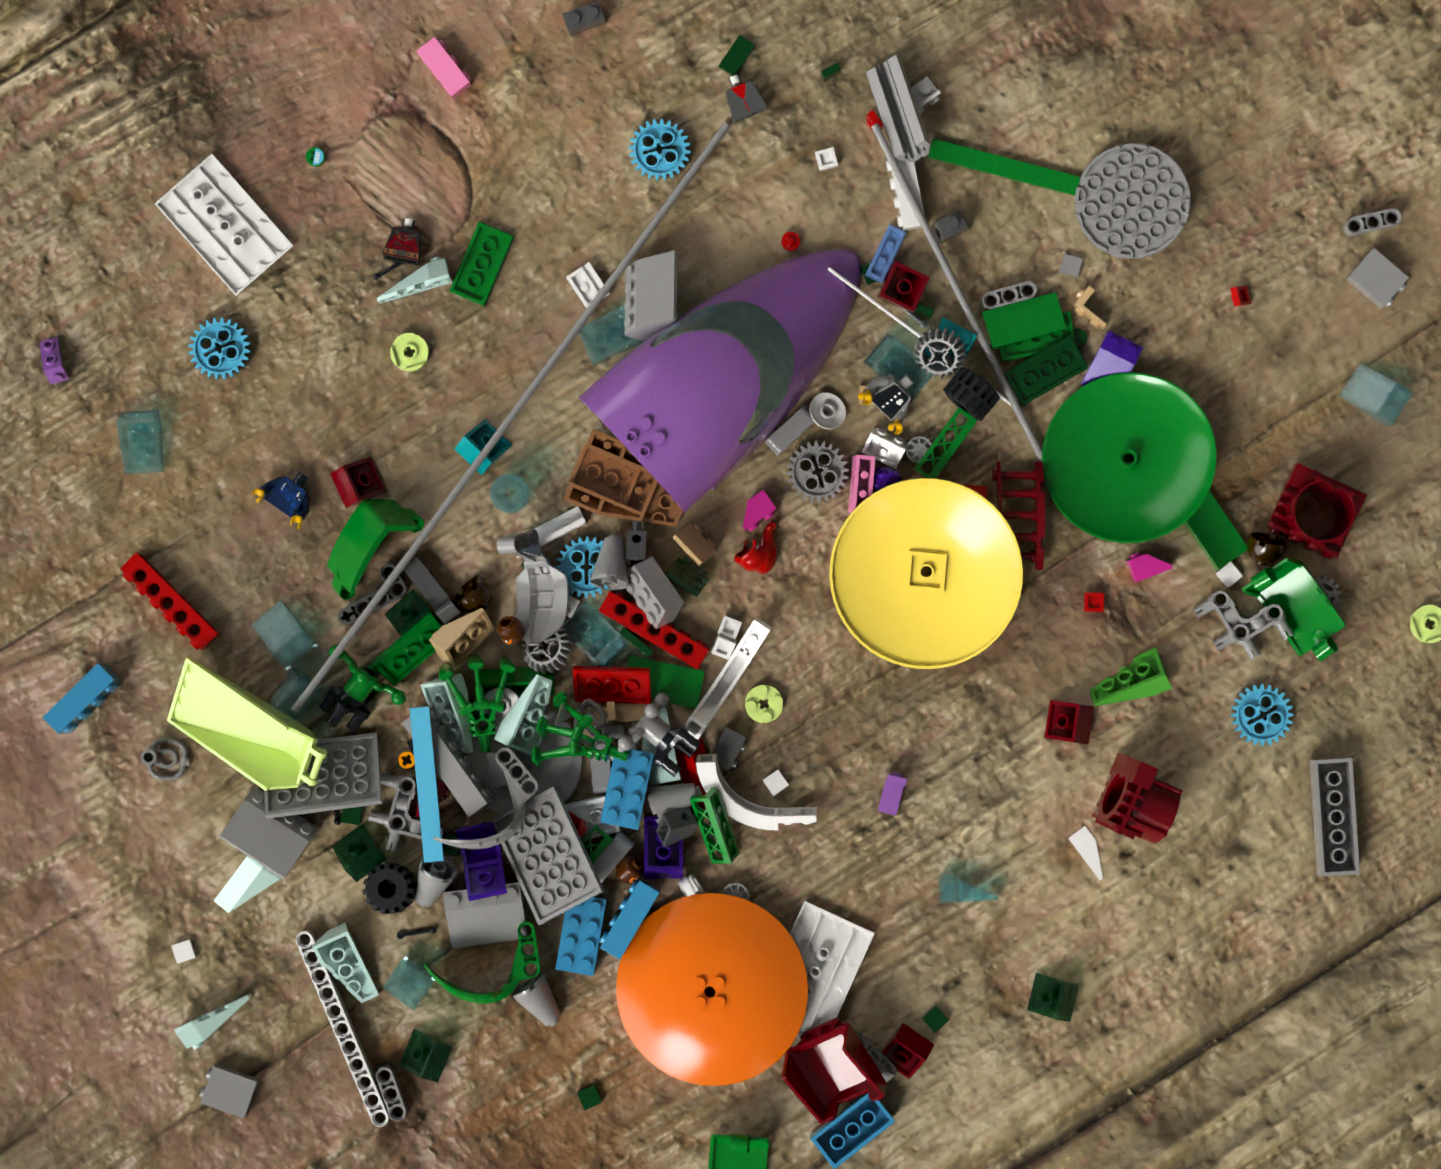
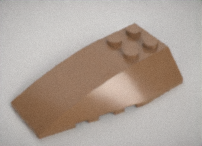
(617, 484)

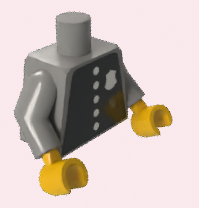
(890, 397)

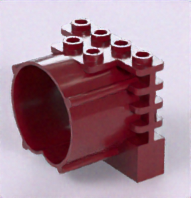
(1345, 499)
(1137, 801)

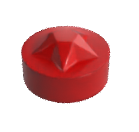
(790, 241)

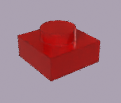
(873, 119)
(1240, 296)
(1093, 602)

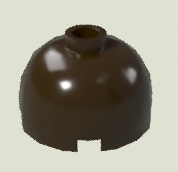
(1265, 549)
(474, 595)

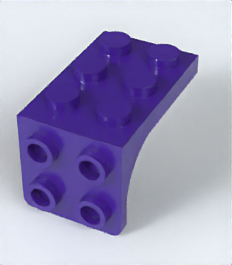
(482, 866)

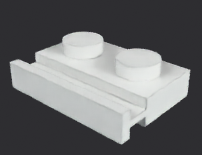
(586, 283)

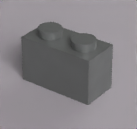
(584, 18)
(728, 748)

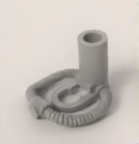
(612, 730)
(150, 758)

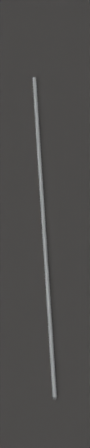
(509, 419)

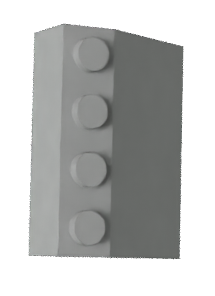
(651, 295)
(271, 841)
(484, 919)

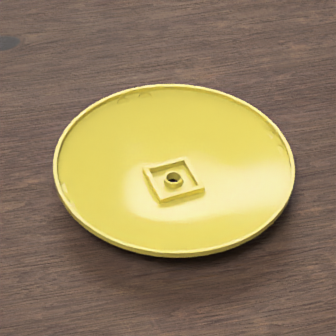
(916, 616)

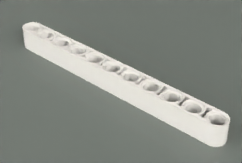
(342, 1038)

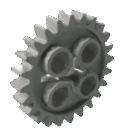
(800, 476)

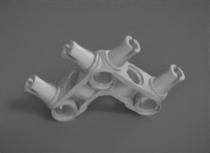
(1233, 620)
(400, 808)

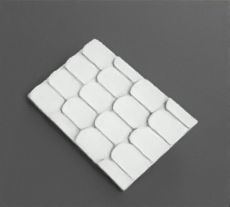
(223, 224)
(832, 957)

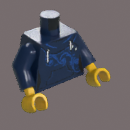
(287, 496)

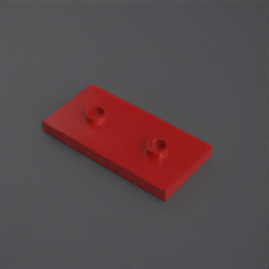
(614, 684)

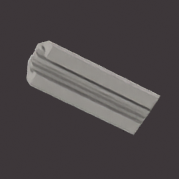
(898, 110)

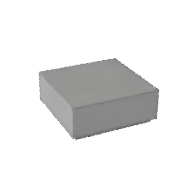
(1070, 265)

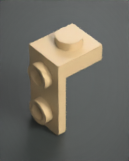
(1083, 295)
(623, 712)

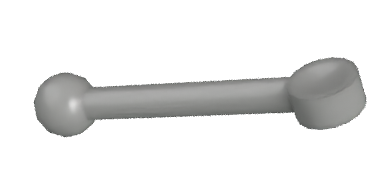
(923, 323)

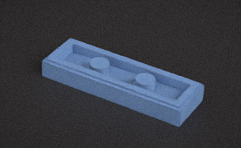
(885, 254)

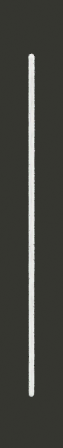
(891, 314)

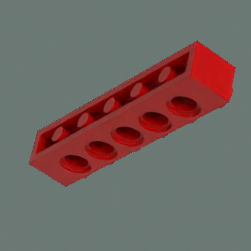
(139, 563)
(699, 647)

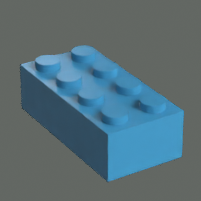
(82, 698)
(627, 790)
(630, 918)
(581, 937)
(851, 1129)

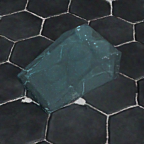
(607, 336)
(894, 358)
(1376, 395)
(141, 441)
(284, 635)
(595, 635)

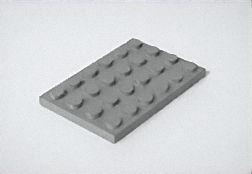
(346, 780)
(549, 857)

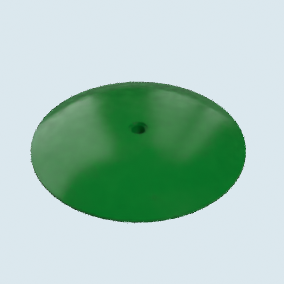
(1123, 418)

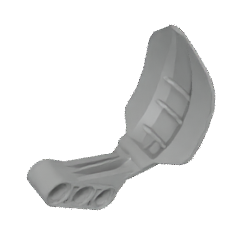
(539, 587)
(519, 798)

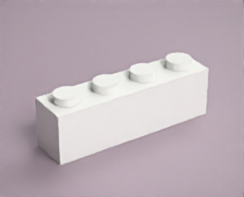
(907, 217)

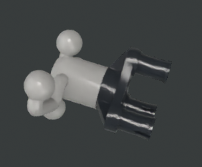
(660, 735)

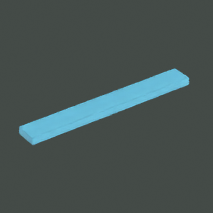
(426, 783)

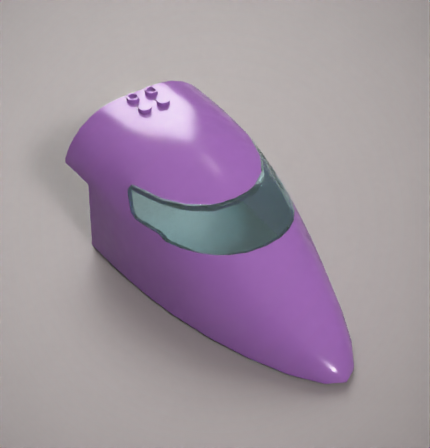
(726, 372)

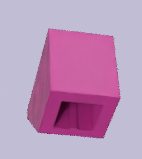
(758, 508)

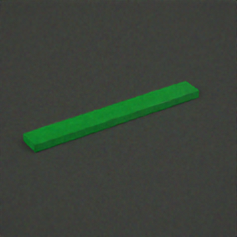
(1003, 167)

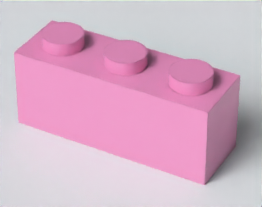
(444, 67)
(861, 480)

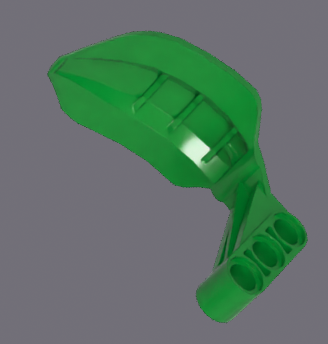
(517, 973)

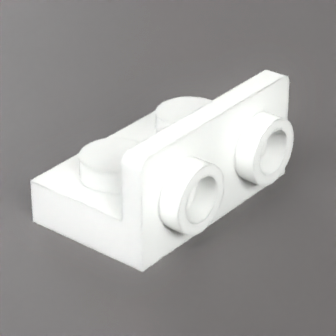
(925, 94)
(885, 447)

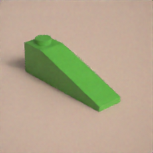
(1140, 679)

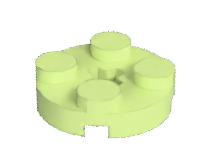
(400, 346)
(1418, 621)
(766, 714)

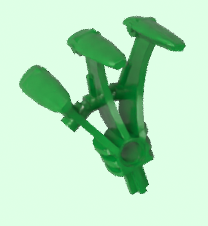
(476, 663)
(576, 736)

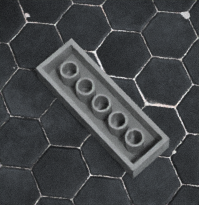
(456, 770)
(1334, 816)

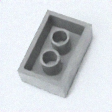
(654, 593)

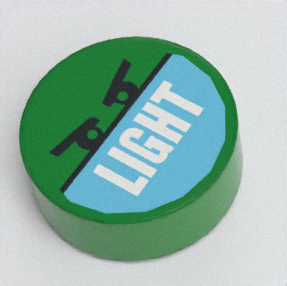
(315, 157)

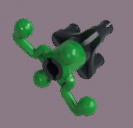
(354, 693)

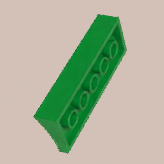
(1215, 533)

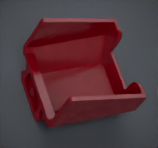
(831, 1069)

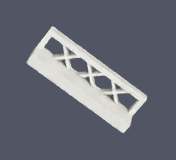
(560, 526)

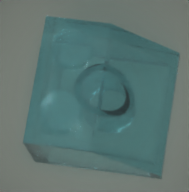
(409, 983)

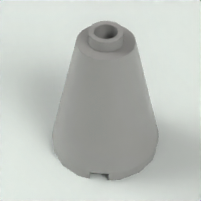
(611, 565)
(671, 797)
(433, 880)
(538, 999)

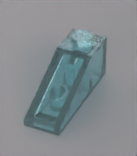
(958, 890)

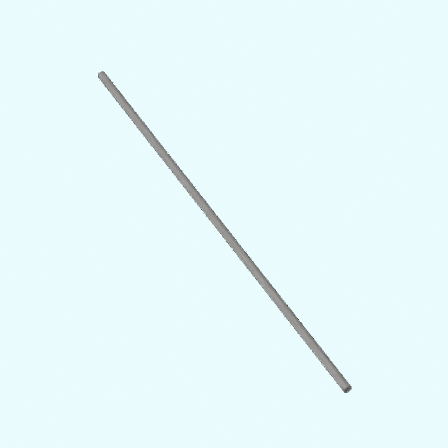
(957, 290)

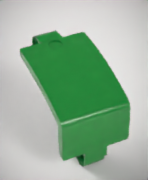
(362, 537)
(1303, 601)
(738, 1152)

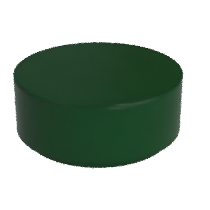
(1080, 336)

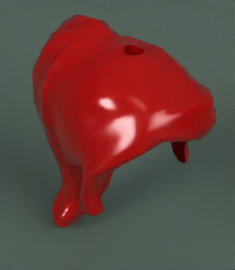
(761, 556)

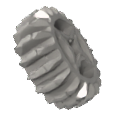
(940, 363)
(556, 657)

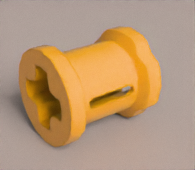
(402, 761)

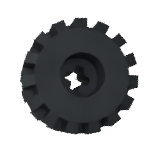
(971, 393)
(378, 885)

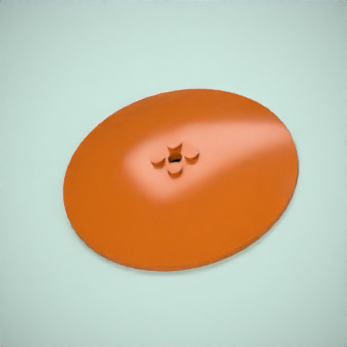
(737, 952)

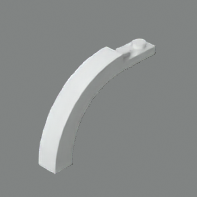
(727, 678)
(743, 810)

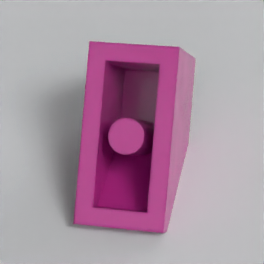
(1146, 566)

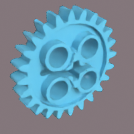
(656, 133)
(226, 364)
(569, 567)
(1270, 730)

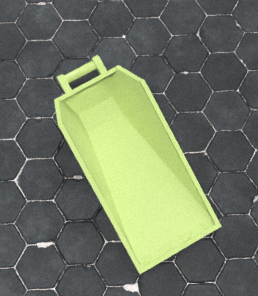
(244, 730)

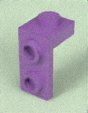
(52, 361)
(892, 793)

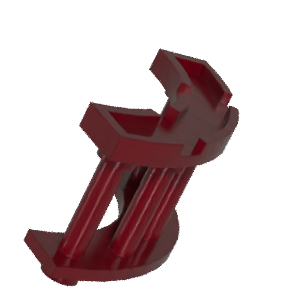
(1036, 514)

